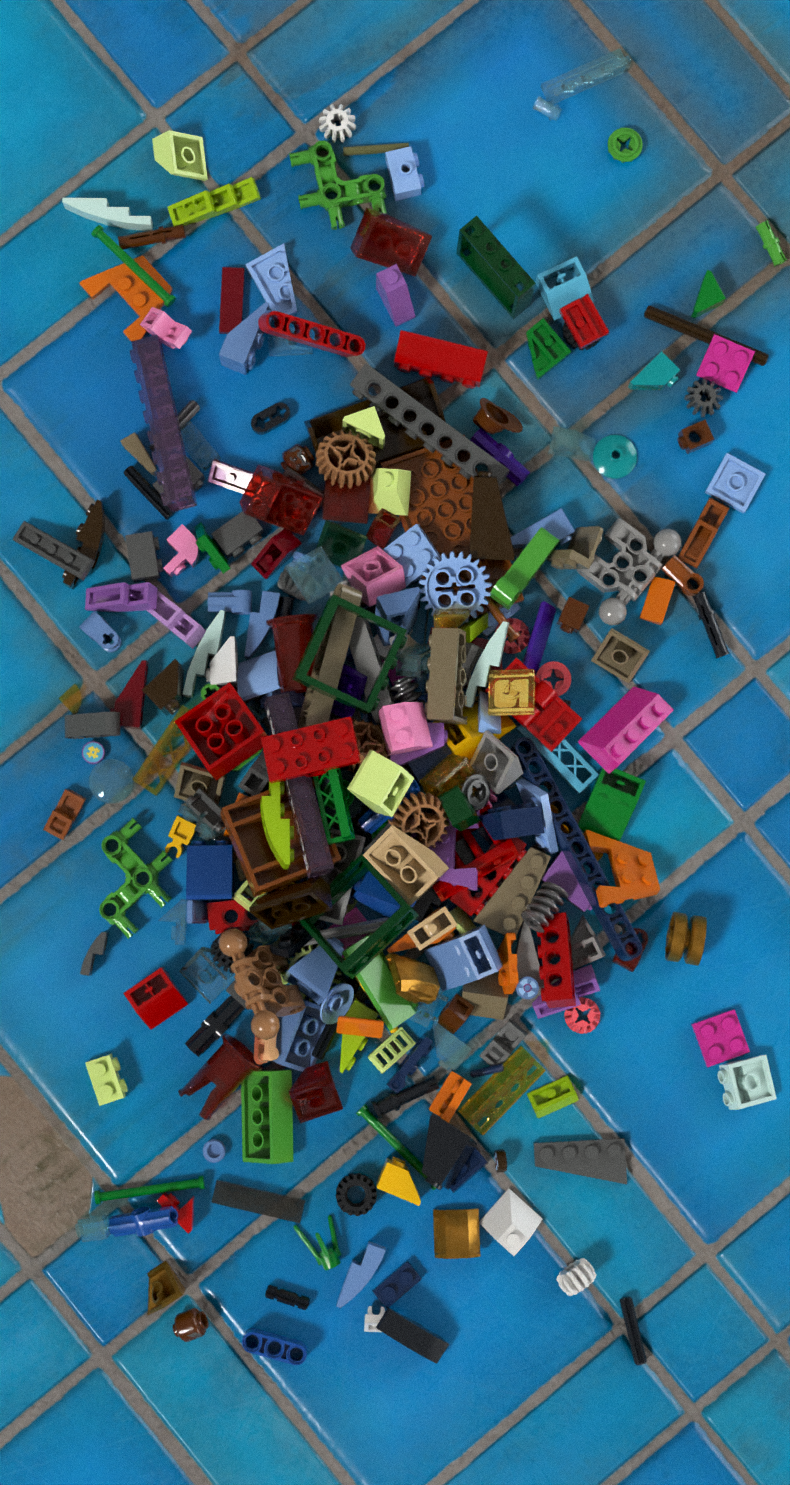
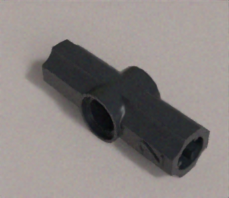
(214, 1026)

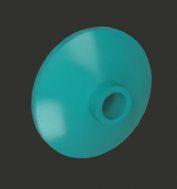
(610, 466)

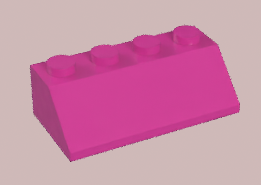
(625, 727)

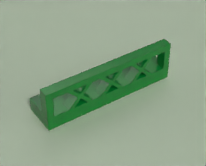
(341, 805)

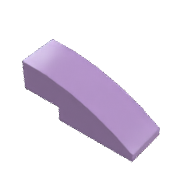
(177, 621)

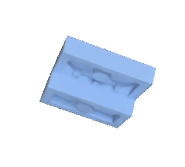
(258, 676)

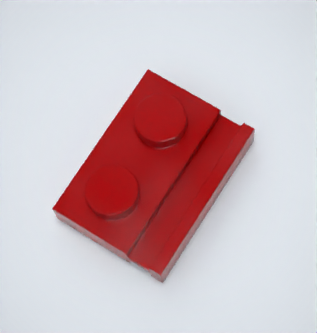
(584, 321)

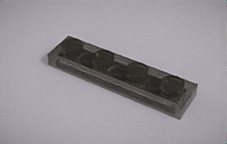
(258, 1201)

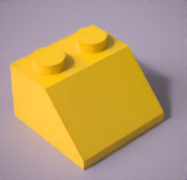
(397, 1180)

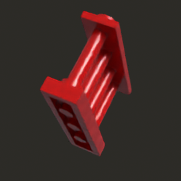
(484, 862)

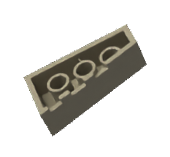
(446, 676)
(505, 907)

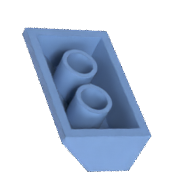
(299, 1036)

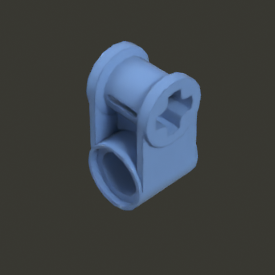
(99, 630)

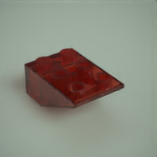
(279, 500)

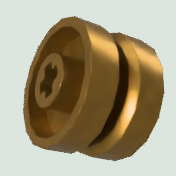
(685, 938)

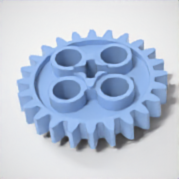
(453, 566)

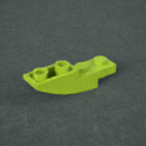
(277, 830)

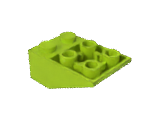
(351, 1043)

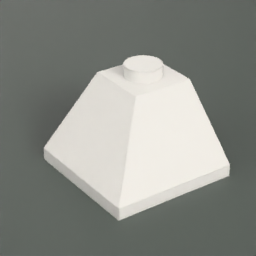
(224, 665)
(511, 1222)

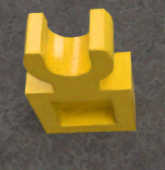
(182, 833)

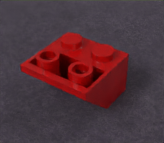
(156, 998)

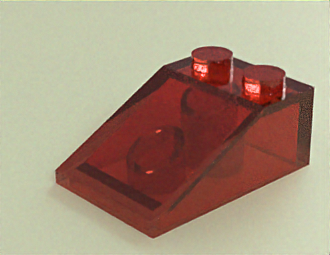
(390, 242)
(346, 503)

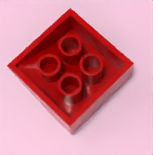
(222, 731)

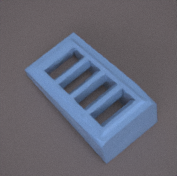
(197, 912)

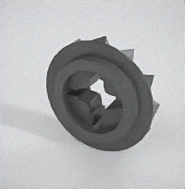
(481, 793)

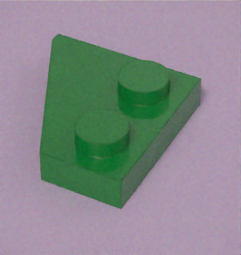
(545, 348)
(207, 544)

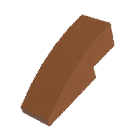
(703, 532)

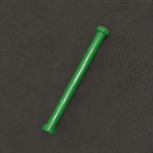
(127, 260)
(391, 1139)
(150, 1189)

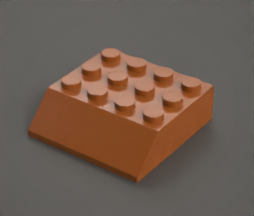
(252, 848)

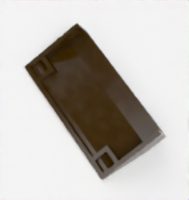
(396, 440)

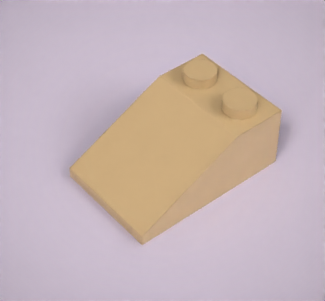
(405, 863)

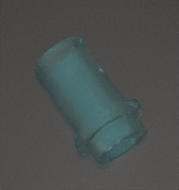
(547, 109)

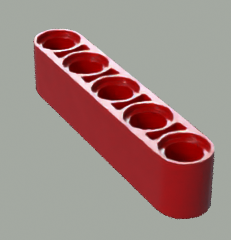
(302, 336)

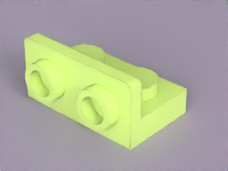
(106, 1079)

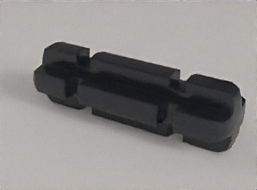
(287, 1297)

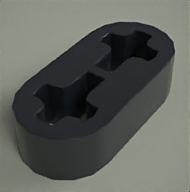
(268, 413)

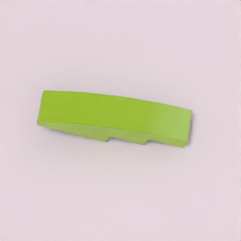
(214, 203)

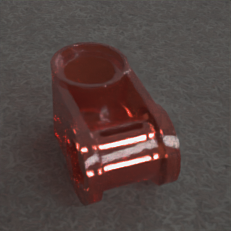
(631, 965)

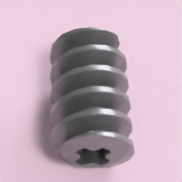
(406, 690)
(542, 905)

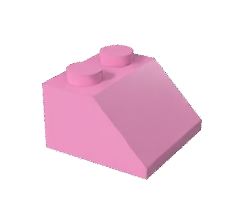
(374, 574)
(404, 727)

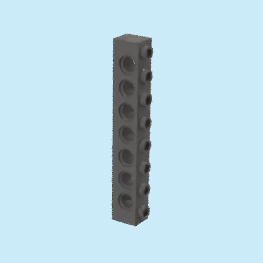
(368, 377)

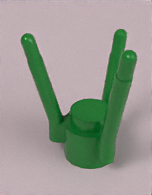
(328, 1257)

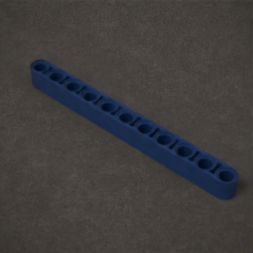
(585, 856)

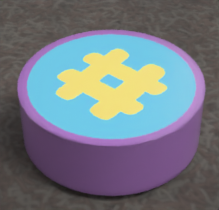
(93, 752)

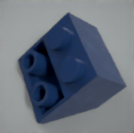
(513, 821)

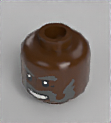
(298, 459)
(190, 1325)

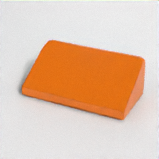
(657, 600)
(360, 1026)

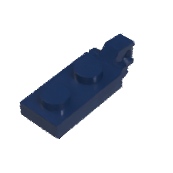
(409, 1064)

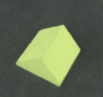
(367, 424)

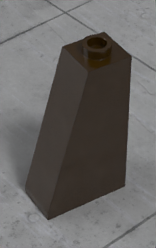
(489, 525)

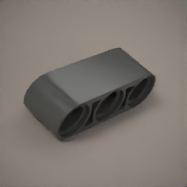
(92, 725)

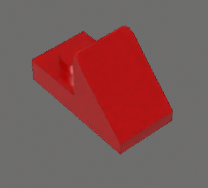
(185, 1213)

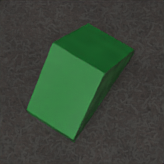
(709, 296)

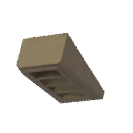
(137, 450)

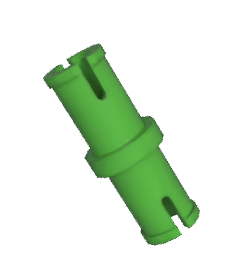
(771, 243)

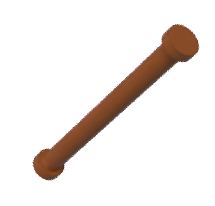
(494, 610)

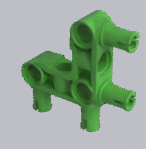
(348, 192)
(132, 890)

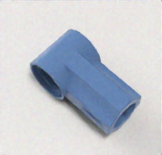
(237, 602)

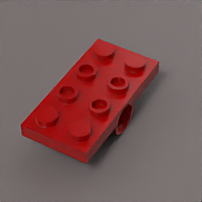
(551, 716)
(310, 750)

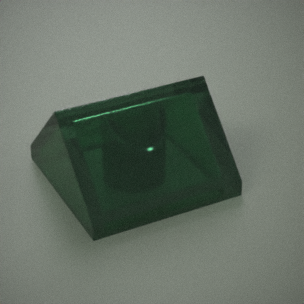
(341, 543)

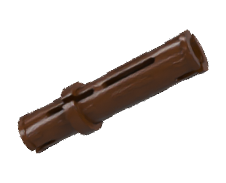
(152, 237)

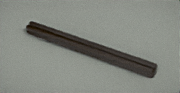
(695, 331)

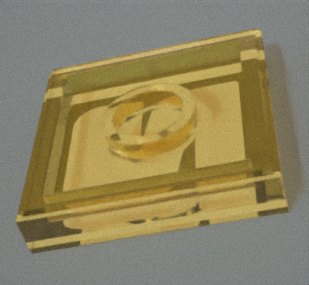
(511, 692)

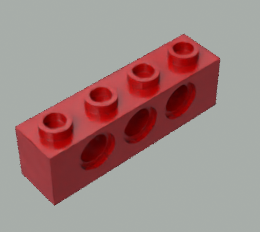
(475, 905)
(217, 919)
(564, 993)

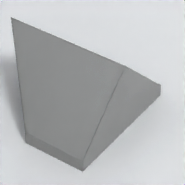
(585, 945)

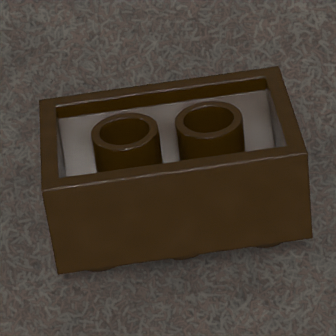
(167, 688)
(293, 903)

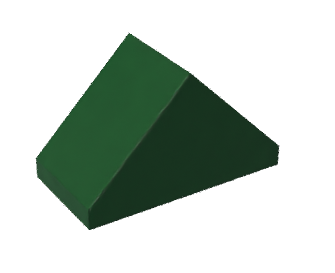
(458, 809)

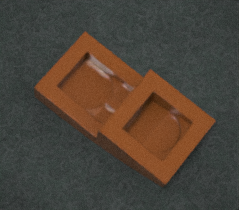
(64, 814)

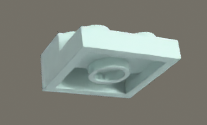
(746, 1082)

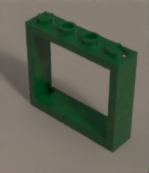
(495, 267)
(313, 645)
(380, 938)

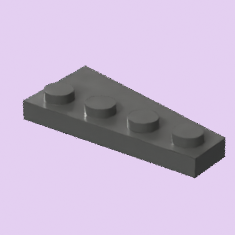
(589, 1158)

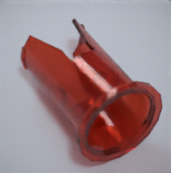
(290, 641)
(226, 1069)

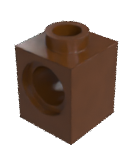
(702, 430)
(572, 615)
(455, 1013)

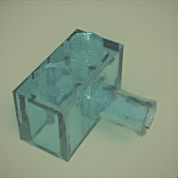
(413, 663)

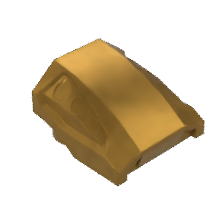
(413, 979)
(456, 1233)

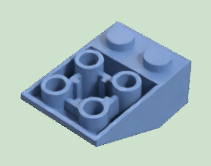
(243, 341)
(464, 958)

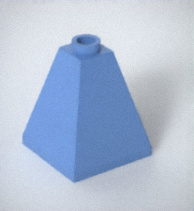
(315, 972)

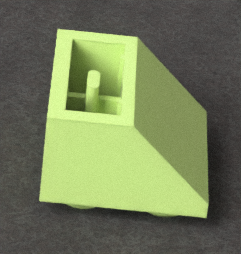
(380, 784)

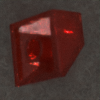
(315, 1093)

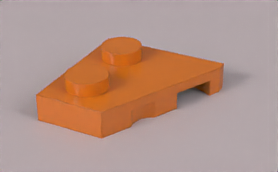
(508, 973)

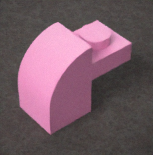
(168, 331)
(184, 544)

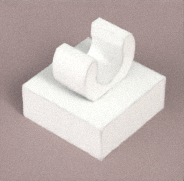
(372, 1320)

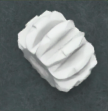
(337, 115)
(576, 1277)

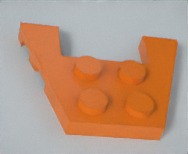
(131, 289)
(631, 869)

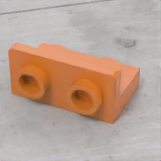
(450, 1096)

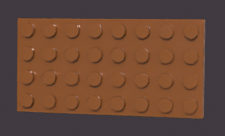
(443, 509)

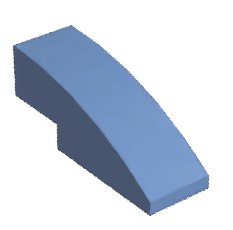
(257, 627)
(360, 1273)

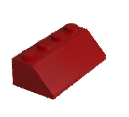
(440, 359)

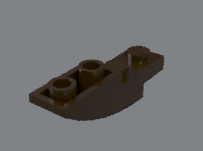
(91, 536)

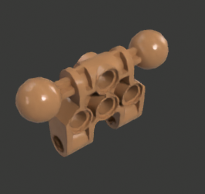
(260, 983)

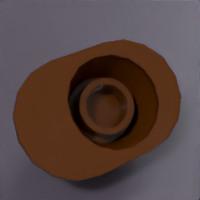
(495, 419)

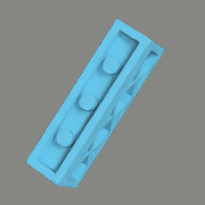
(556, 764)

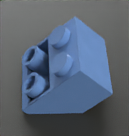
(399, 609)

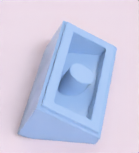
(487, 722)

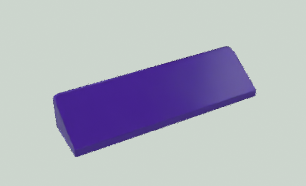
(539, 636)

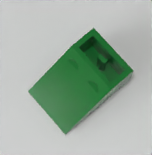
(611, 803)

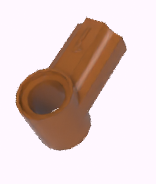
(681, 574)

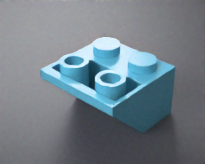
(563, 285)

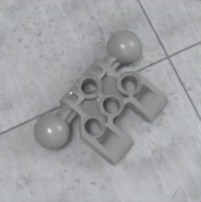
(621, 535)

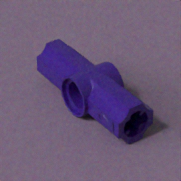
(502, 454)

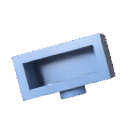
(403, 173)

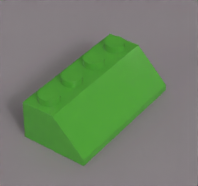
(380, 988)
(267, 1117)

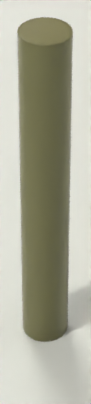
(372, 149)

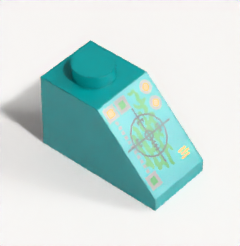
(656, 375)

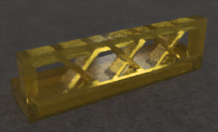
(159, 751)
(499, 1088)

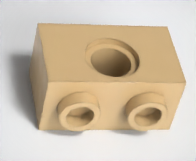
(432, 928)

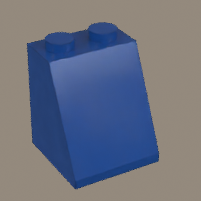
(210, 871)
(375, 896)

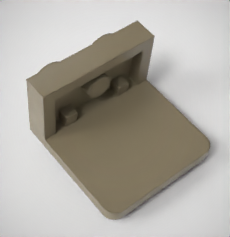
(580, 550)

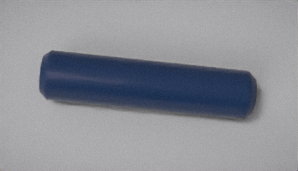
(487, 1070)

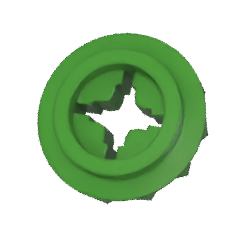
(623, 135)

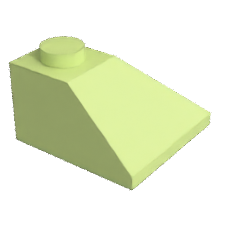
(181, 154)
(390, 491)

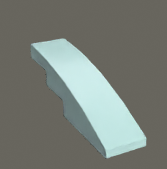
(99, 211)
(207, 647)
(490, 656)

